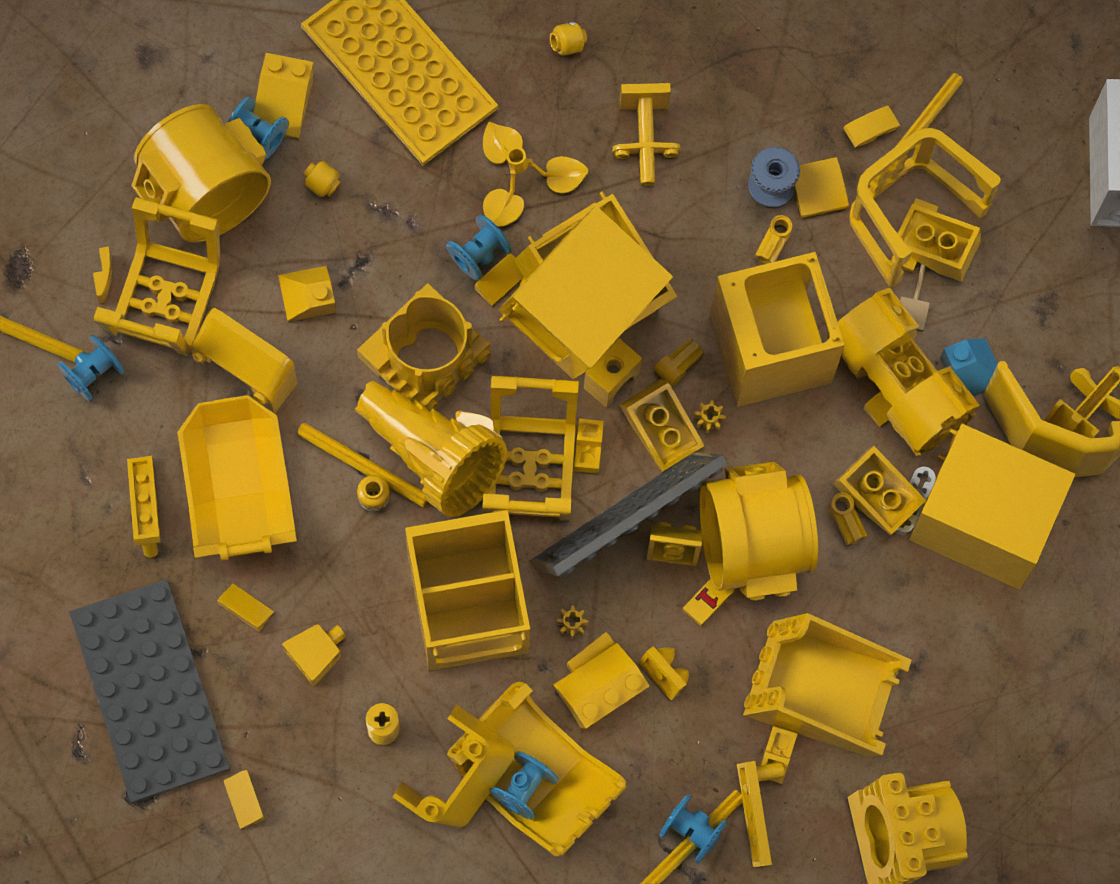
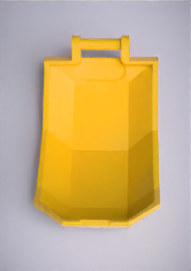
(235, 478)

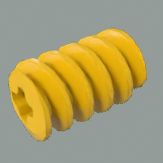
(378, 714)

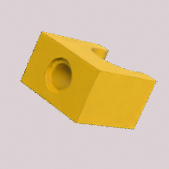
(601, 382)

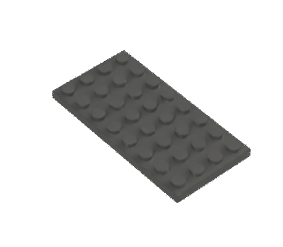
(626, 513)
(149, 691)

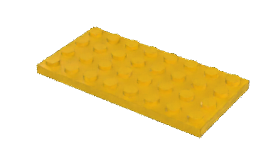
(401, 72)

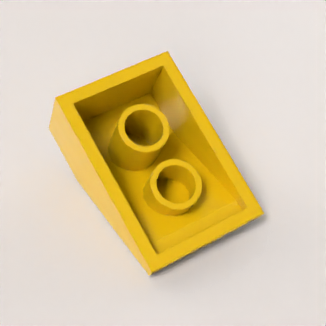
(284, 91)
(940, 241)
(662, 424)
(880, 490)
(674, 544)

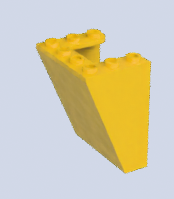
(824, 683)

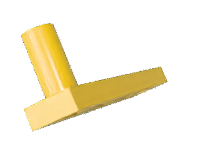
(144, 504)
(749, 780)

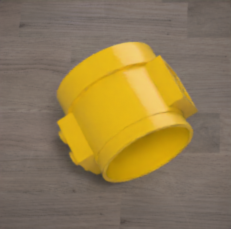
(202, 168)
(758, 530)

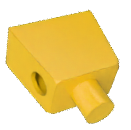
(315, 651)

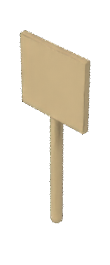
(917, 308)

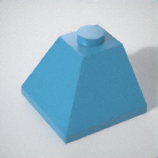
(971, 362)

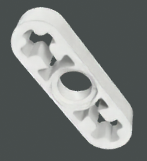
(926, 488)

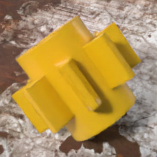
(715, 411)
(578, 619)

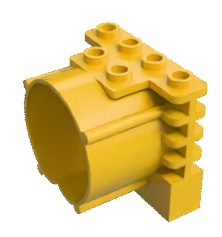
(422, 312)
(907, 829)

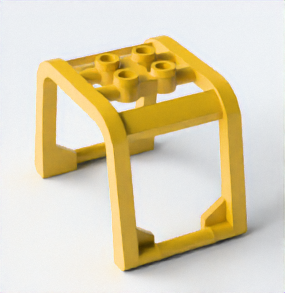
(895, 166)
(114, 321)
(552, 507)

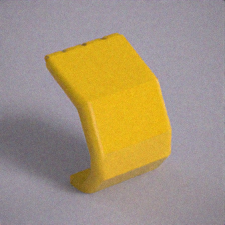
(1045, 440)
(583, 784)

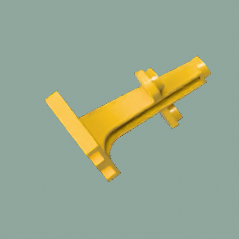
(645, 99)
(1096, 397)

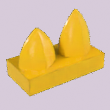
(657, 665)

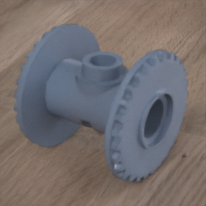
(773, 177)

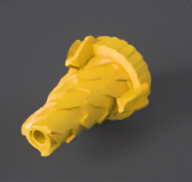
(452, 457)

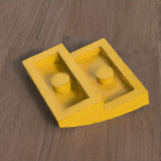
(820, 188)

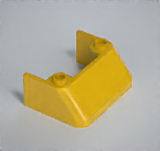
(246, 357)
(491, 759)

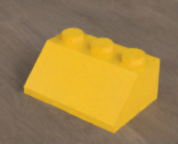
(601, 685)

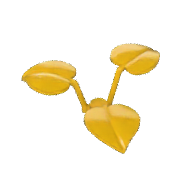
(504, 144)

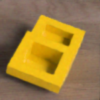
(870, 126)
(103, 278)
(588, 446)
(779, 748)

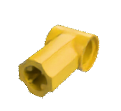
(773, 241)
(674, 366)
(848, 520)

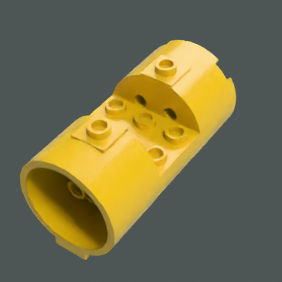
(923, 400)

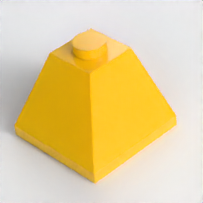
(307, 293)

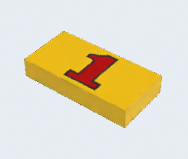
(706, 602)

